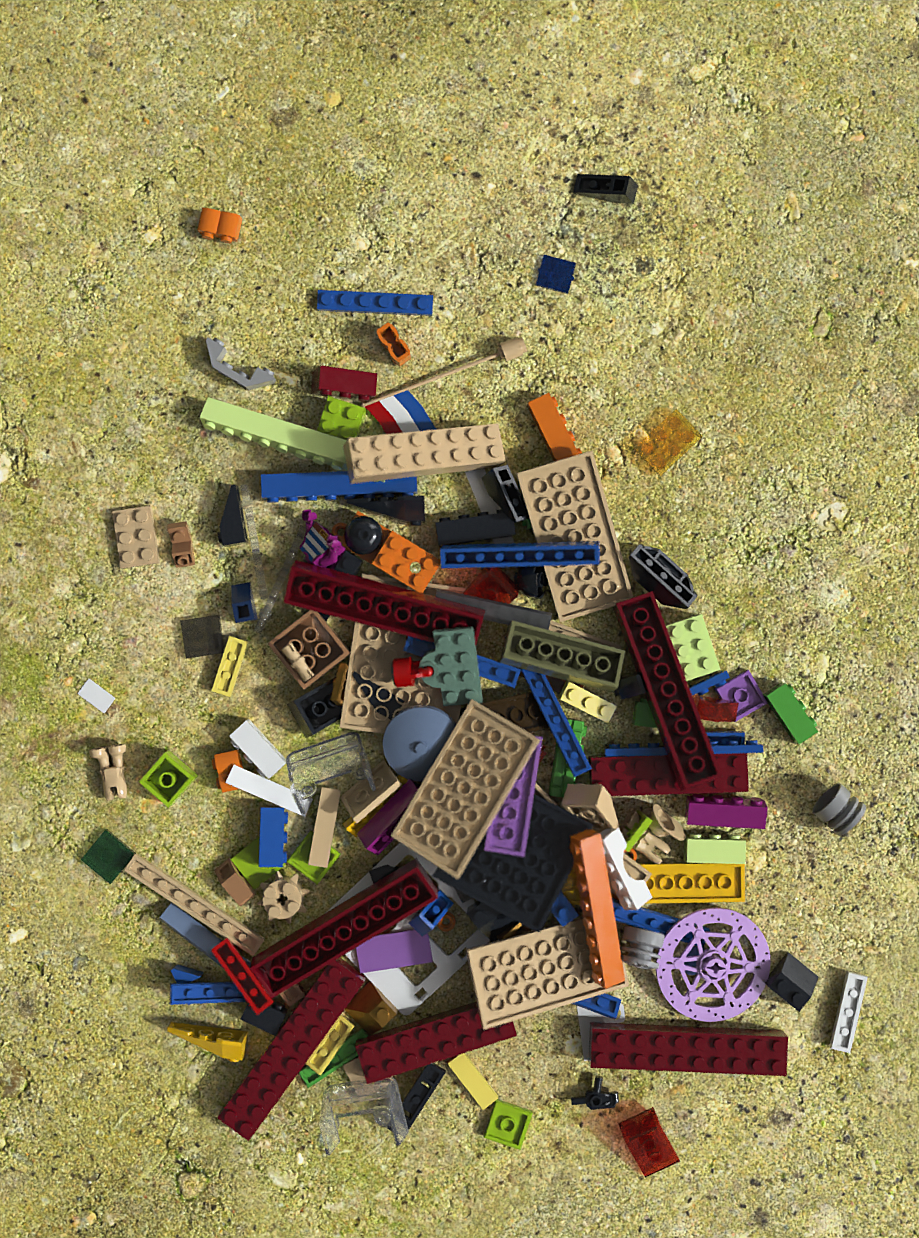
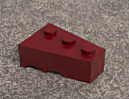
(343, 383)

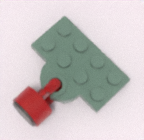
(448, 667)

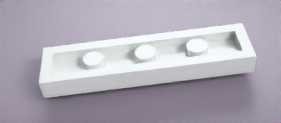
(848, 1012)

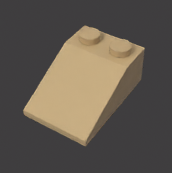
(591, 804)

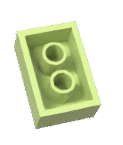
(693, 647)

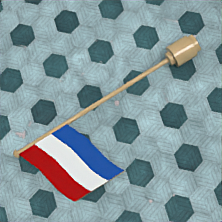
(403, 413)

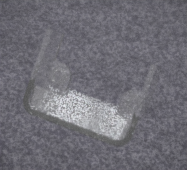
(325, 762)
(360, 1098)

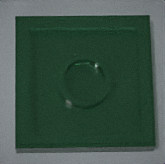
(108, 856)

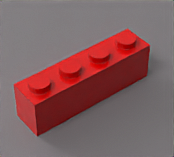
(242, 975)

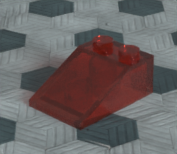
(648, 1142)

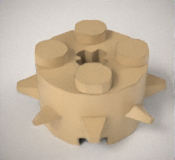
(288, 887)

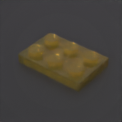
(668, 442)

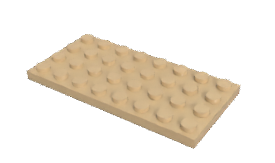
(570, 506)
(465, 788)
(533, 973)

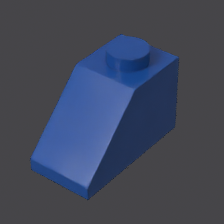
(431, 914)

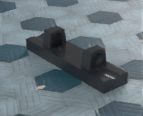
(419, 1093)

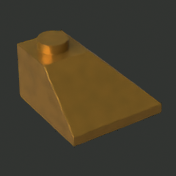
(371, 1009)

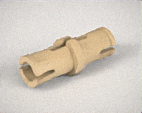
(297, 662)

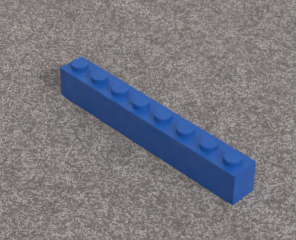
(330, 485)
(520, 554)

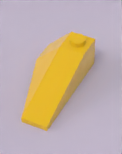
(219, 1041)

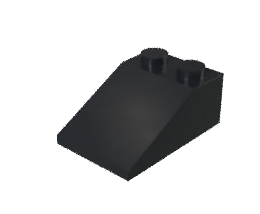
(315, 709)

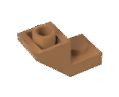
(181, 544)
(234, 883)

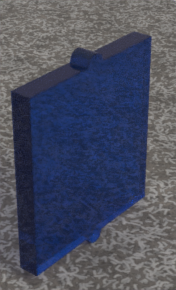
(555, 274)

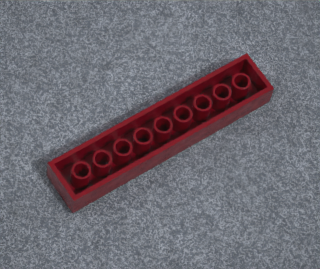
(376, 603)
(667, 691)
(344, 928)
(291, 1047)
(688, 1049)

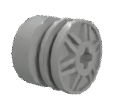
(839, 809)
(641, 947)

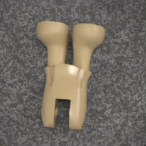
(111, 775)
(646, 841)

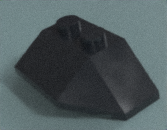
(662, 576)

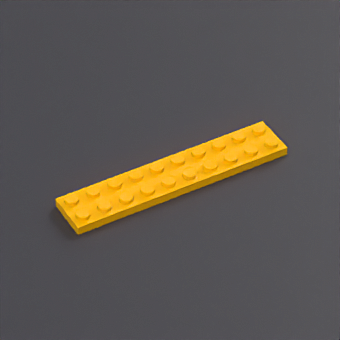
(688, 883)

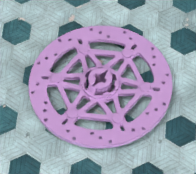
(707, 959)

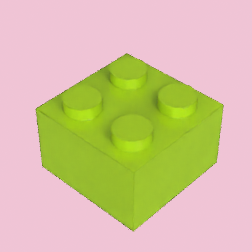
(341, 419)
(168, 779)

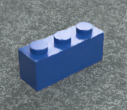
(272, 837)

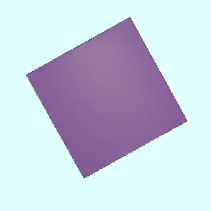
(742, 690)

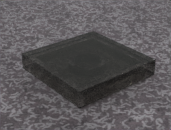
(202, 636)

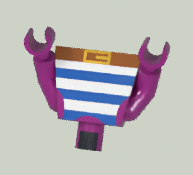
(319, 543)

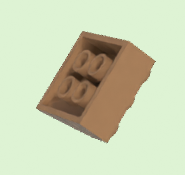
(314, 642)

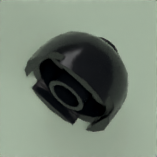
(363, 535)
(531, 581)

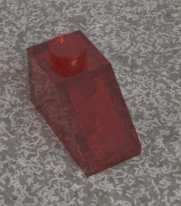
(717, 709)

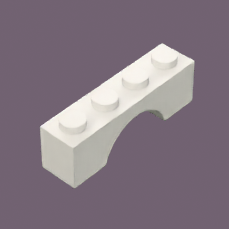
(631, 892)

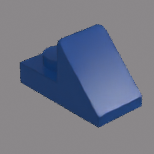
(185, 974)

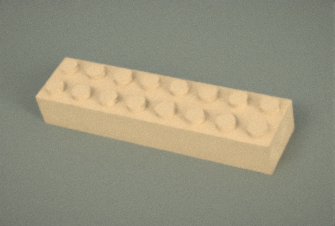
(423, 453)

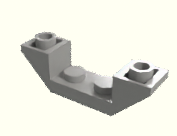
(259, 378)

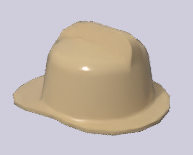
(664, 824)

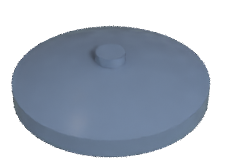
(416, 739)

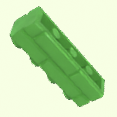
(561, 773)

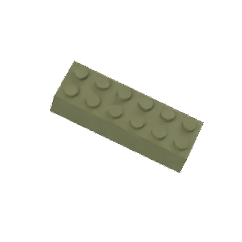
(562, 656)

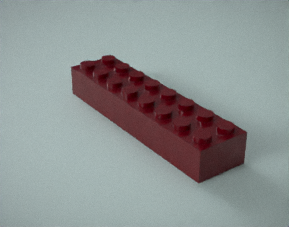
(656, 777)
(427, 1042)

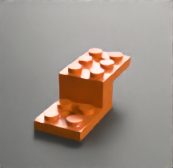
(396, 556)

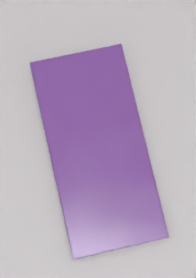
(394, 951)

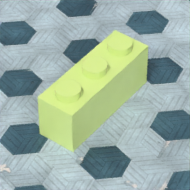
(715, 849)

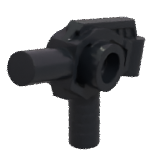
(596, 1098)

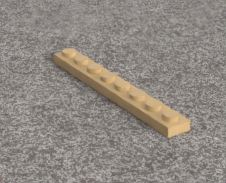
(194, 904)

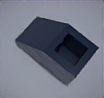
(243, 603)

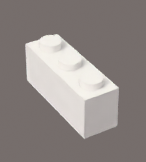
(257, 749)

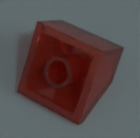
(493, 585)

